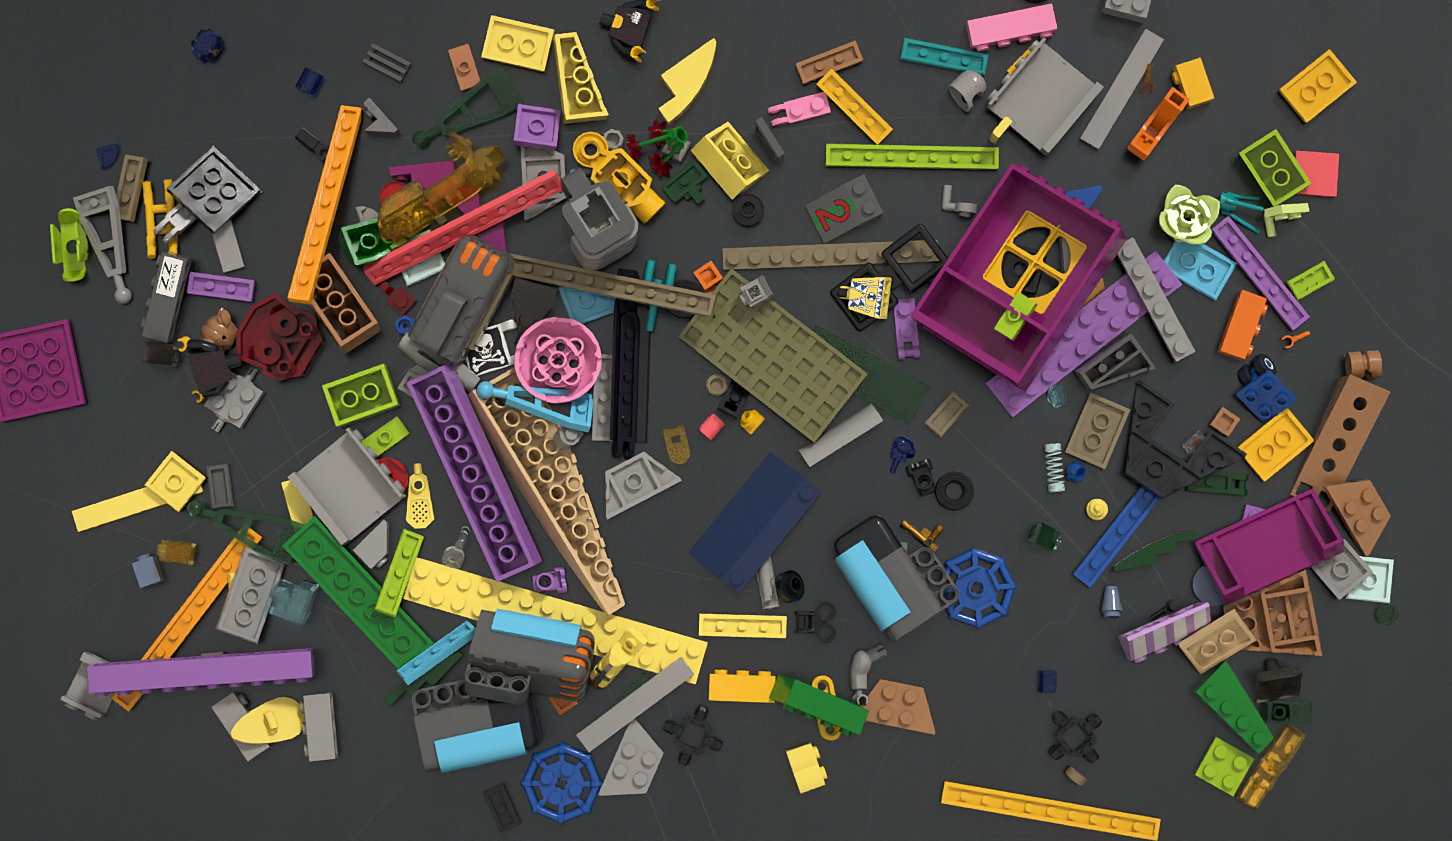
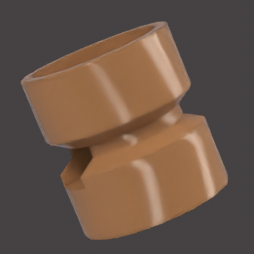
(1364, 365)

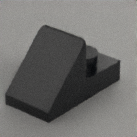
(733, 400)

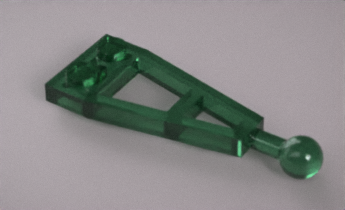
(504, 92)
(288, 529)

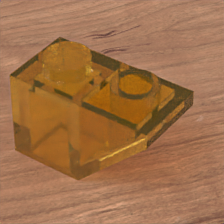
(176, 552)

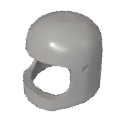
(967, 85)

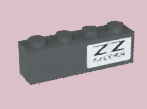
(166, 296)

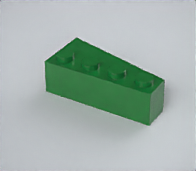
(1231, 704)

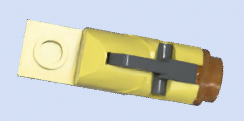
(617, 658)

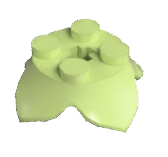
(1201, 210)

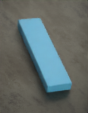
(437, 652)

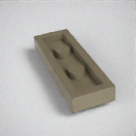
(130, 186)

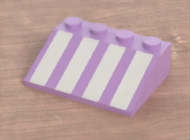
(1165, 631)

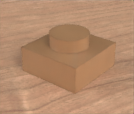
(1224, 422)

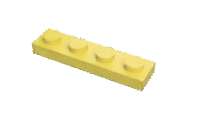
(742, 625)

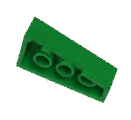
(818, 704)

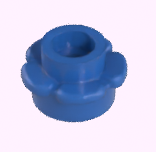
(400, 323)
(1075, 471)

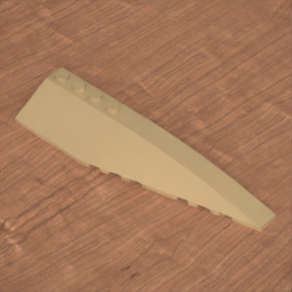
(550, 487)

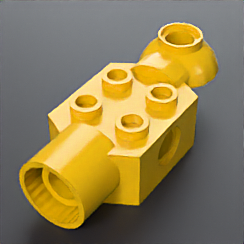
(622, 172)

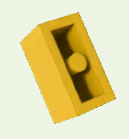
(1193, 83)

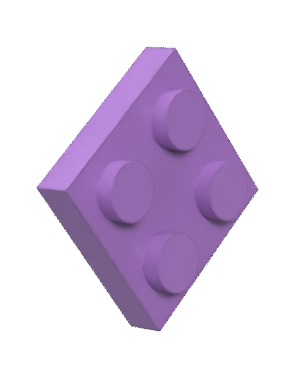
(536, 127)

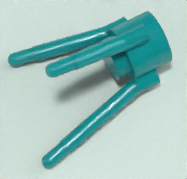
(1229, 201)

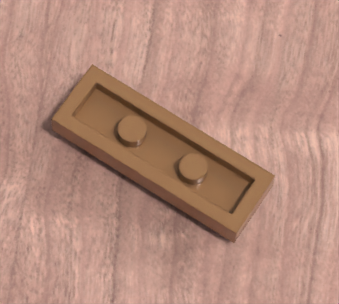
(837, 59)

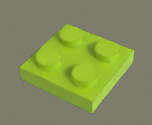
(1224, 766)

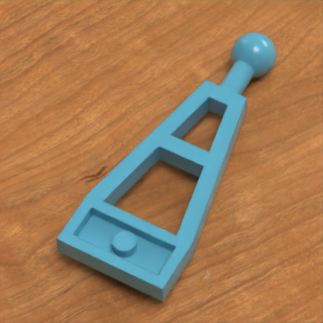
(579, 412)

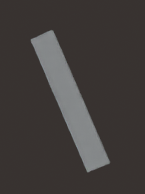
(1121, 89)
(635, 704)

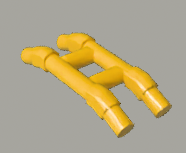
(150, 210)

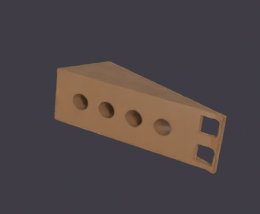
(1369, 403)

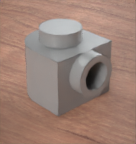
(565, 437)

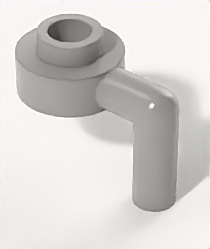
(963, 209)

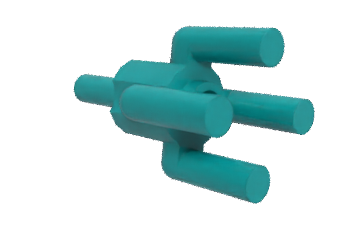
(648, 276)

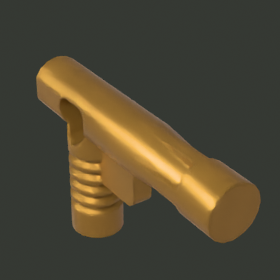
(924, 534)

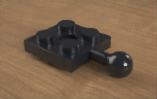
(1011, 278)

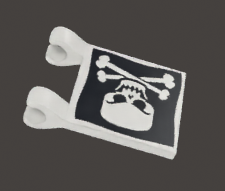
(491, 350)

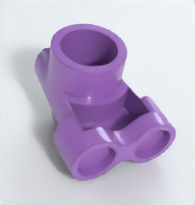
(554, 579)

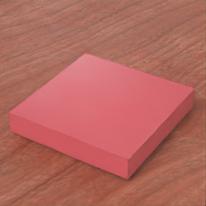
(1321, 171)

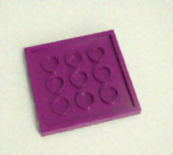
(38, 371)

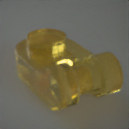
(679, 451)

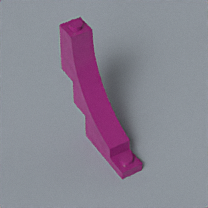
(430, 173)

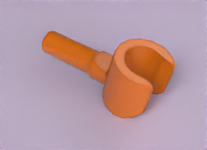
(1295, 338)

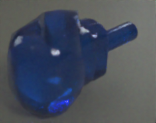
(901, 449)

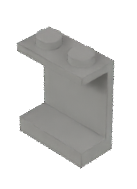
(78, 693)

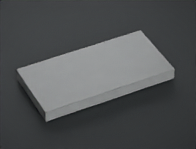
(248, 596)

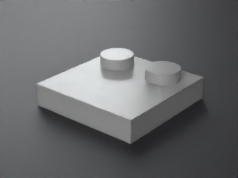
(1343, 571)

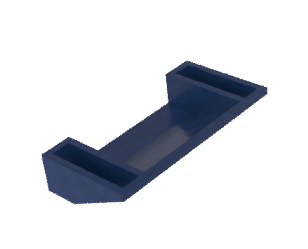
(755, 522)

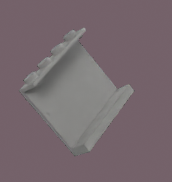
(1043, 97)
(348, 486)

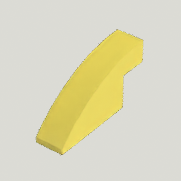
(687, 80)

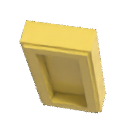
(1000, 130)

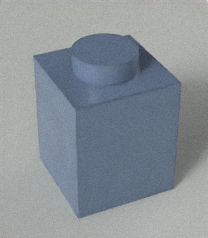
(147, 571)

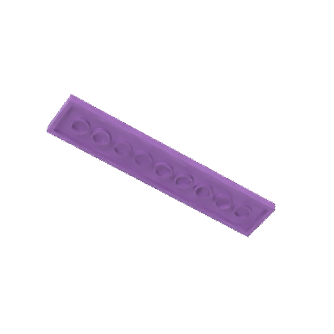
(1089, 331)

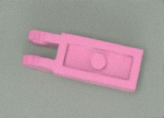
(801, 109)

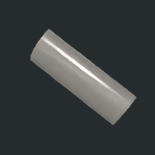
(840, 435)

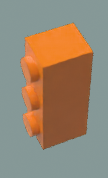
(1242, 325)

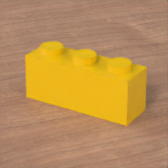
(741, 686)

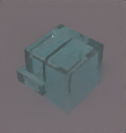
(293, 601)

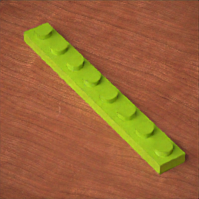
(912, 156)

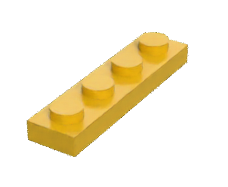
(854, 106)

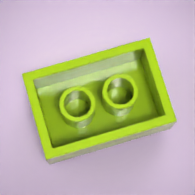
(1275, 168)
(361, 396)

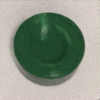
(1386, 614)

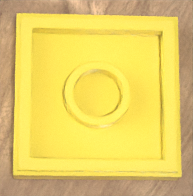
(175, 481)

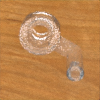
(455, 552)

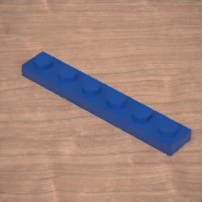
(1115, 536)

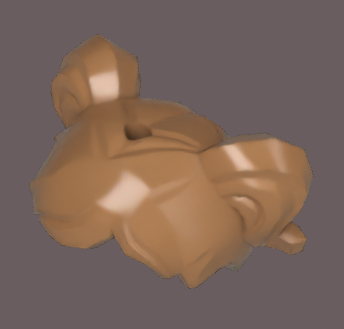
(220, 326)

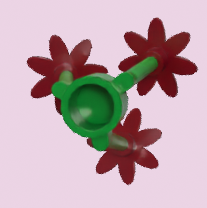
(672, 137)

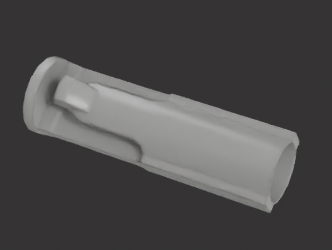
(767, 585)

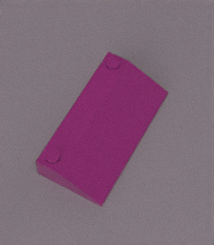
(1269, 546)

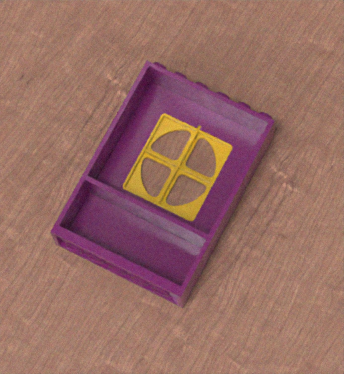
(970, 287)

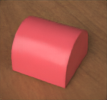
(711, 426)

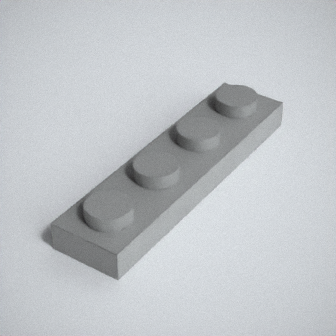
(602, 401)

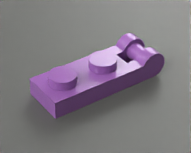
(906, 329)

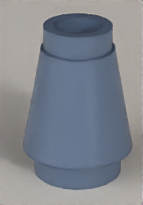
(1111, 603)

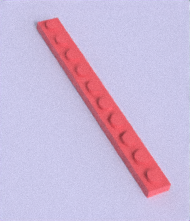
(466, 225)

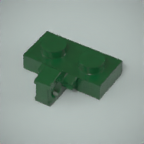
(686, 184)

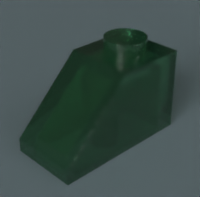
(1044, 537)

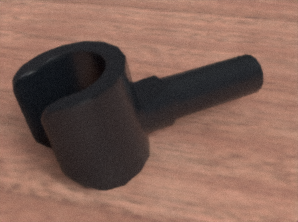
(1166, 609)

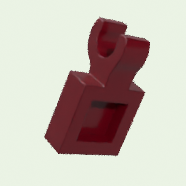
(399, 299)

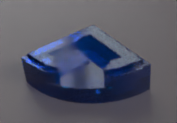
(107, 155)

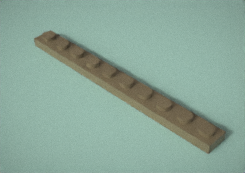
(823, 255)
(614, 286)

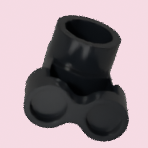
(922, 472)

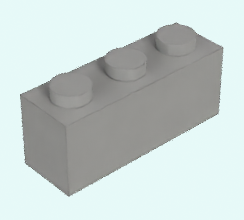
(229, 712)
(319, 727)

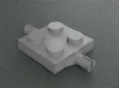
(236, 400)

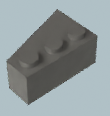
(1114, 362)

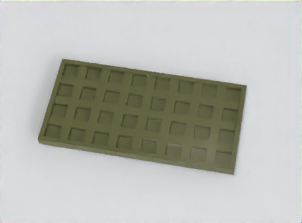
(775, 358)

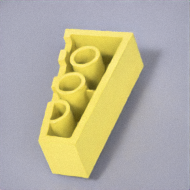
(577, 87)

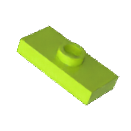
(1310, 280)
(1011, 324)
(387, 436)

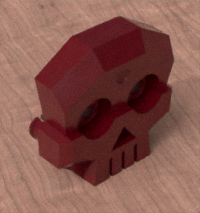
(264, 330)

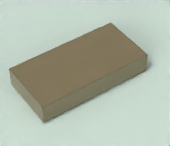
(946, 414)

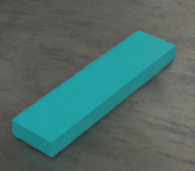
(943, 56)

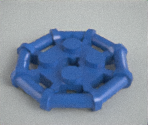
(988, 593)
(566, 771)

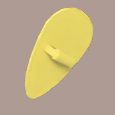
(270, 722)

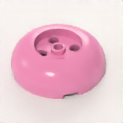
(542, 341)

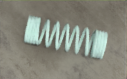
(1055, 449)

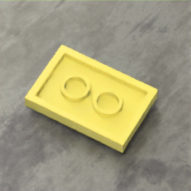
(517, 43)

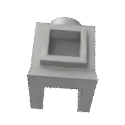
(756, 292)

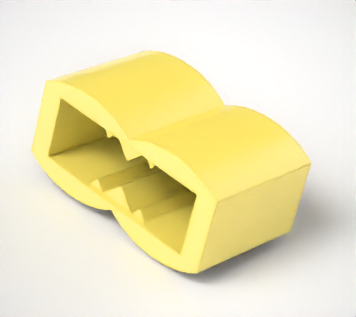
(806, 768)

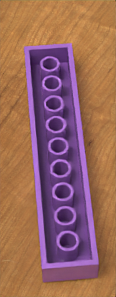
(474, 472)
(200, 670)

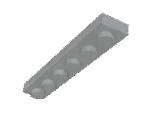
(1154, 300)

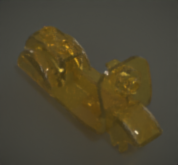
(416, 207)

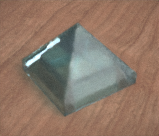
(1057, 396)

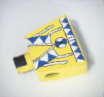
(868, 296)

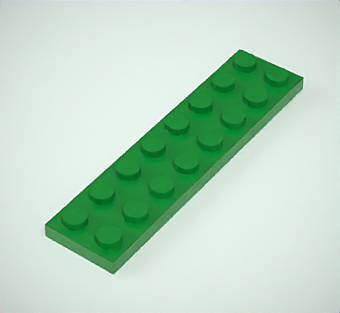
(355, 592)

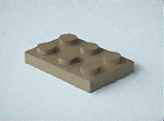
(1097, 431)

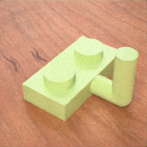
(1282, 212)

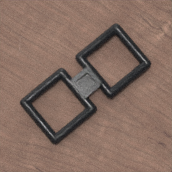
(893, 271)

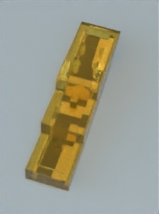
(1271, 766)

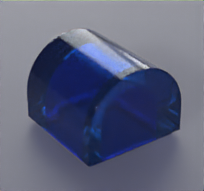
(310, 81)
(1047, 681)

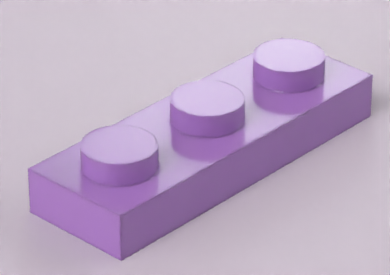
(221, 287)

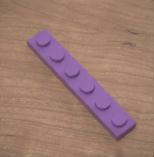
(1260, 273)

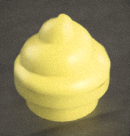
(1097, 509)

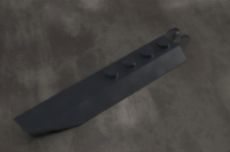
(629, 374)

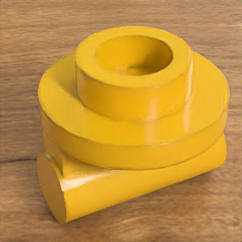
(751, 420)

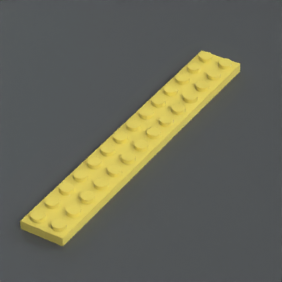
(469, 593)

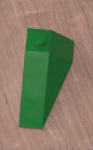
(365, 244)

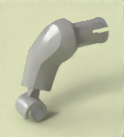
(858, 672)

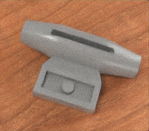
(428, 362)

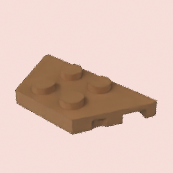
(1360, 511)
(899, 706)

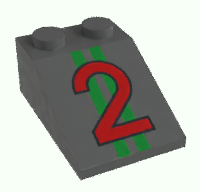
(844, 209)

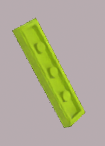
(398, 573)

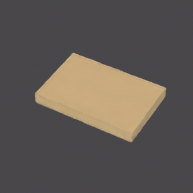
(1217, 641)

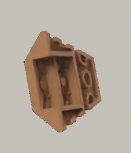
(1281, 617)

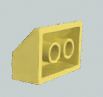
(729, 160)

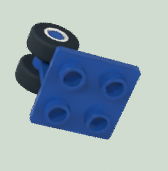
(1263, 390)

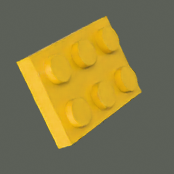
(1317, 86)
(1275, 444)

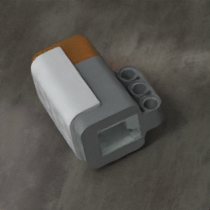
(596, 221)

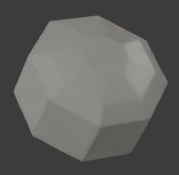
(614, 139)

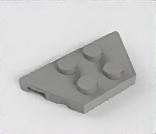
(536, 163)
(635, 482)
(633, 763)

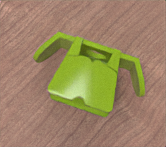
(71, 230)

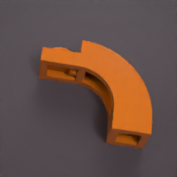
(1158, 123)

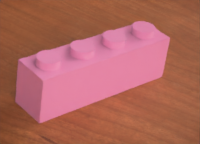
(1011, 26)

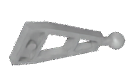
(95, 203)

